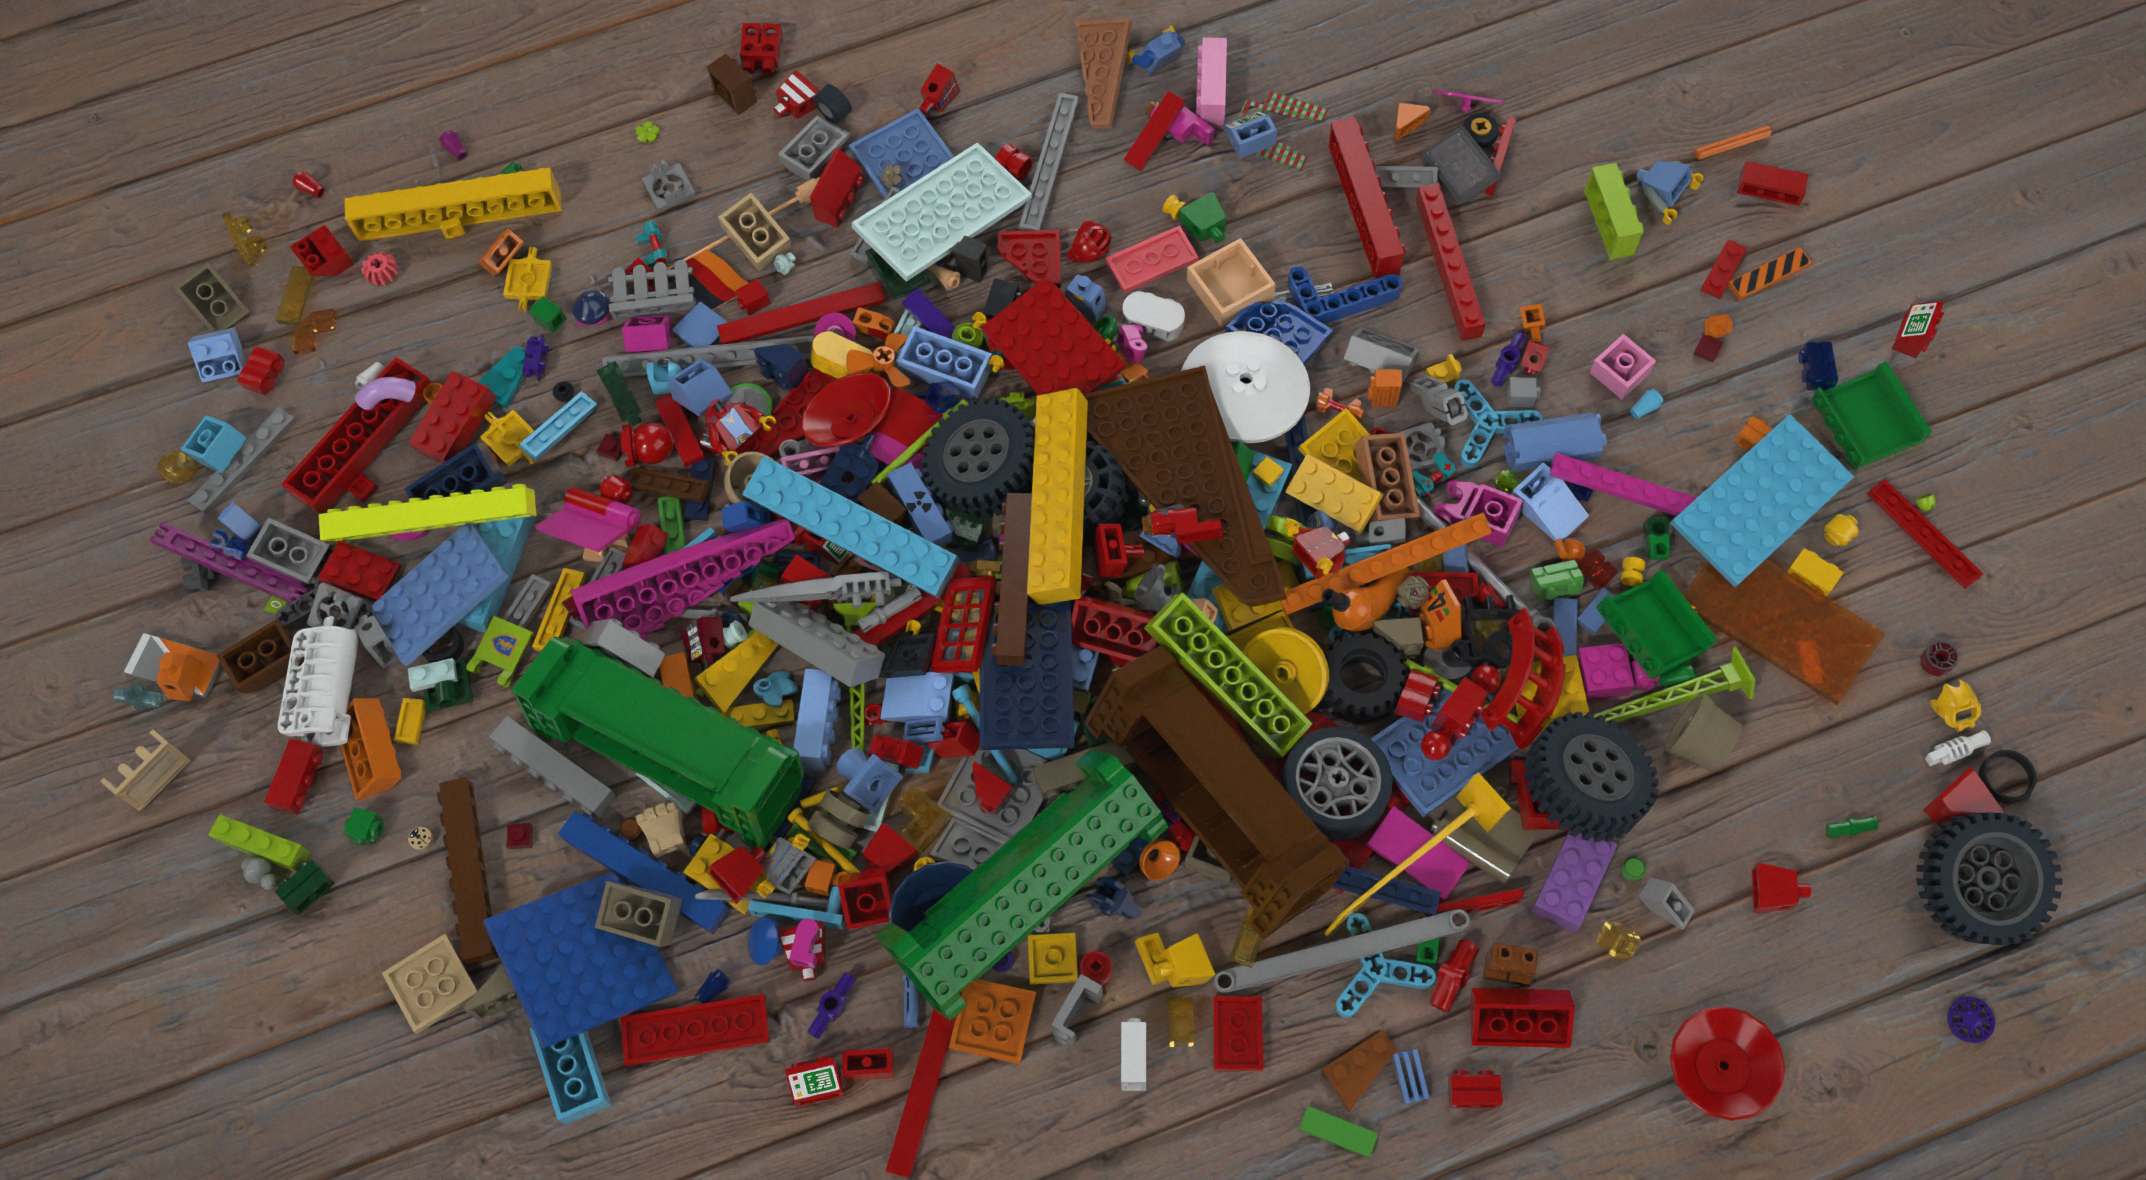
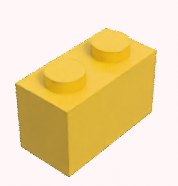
(1815, 572)

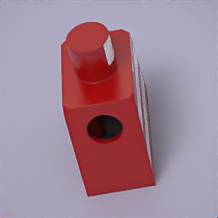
(795, 96)
(787, 938)

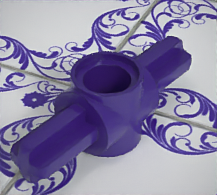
(1507, 367)
(837, 994)

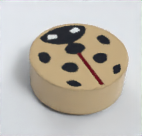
(420, 839)

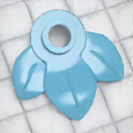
(774, 688)

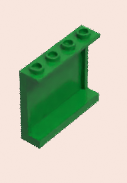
(1871, 416)
(1657, 625)

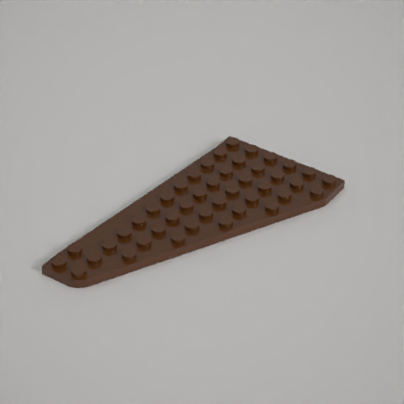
(1180, 453)

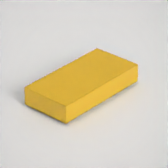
(410, 721)

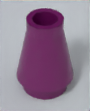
(453, 144)

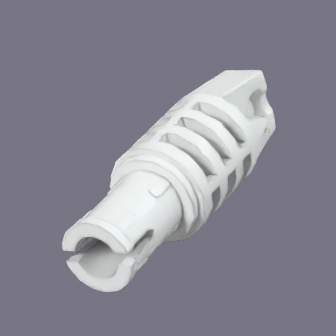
(1957, 748)

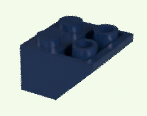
(782, 365)

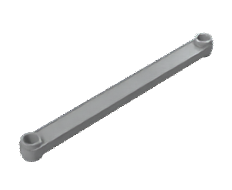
(1342, 951)

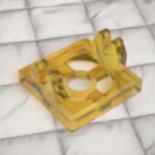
(247, 247)

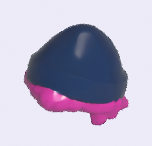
(591, 308)

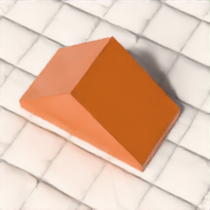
(1409, 118)

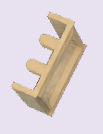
(150, 775)

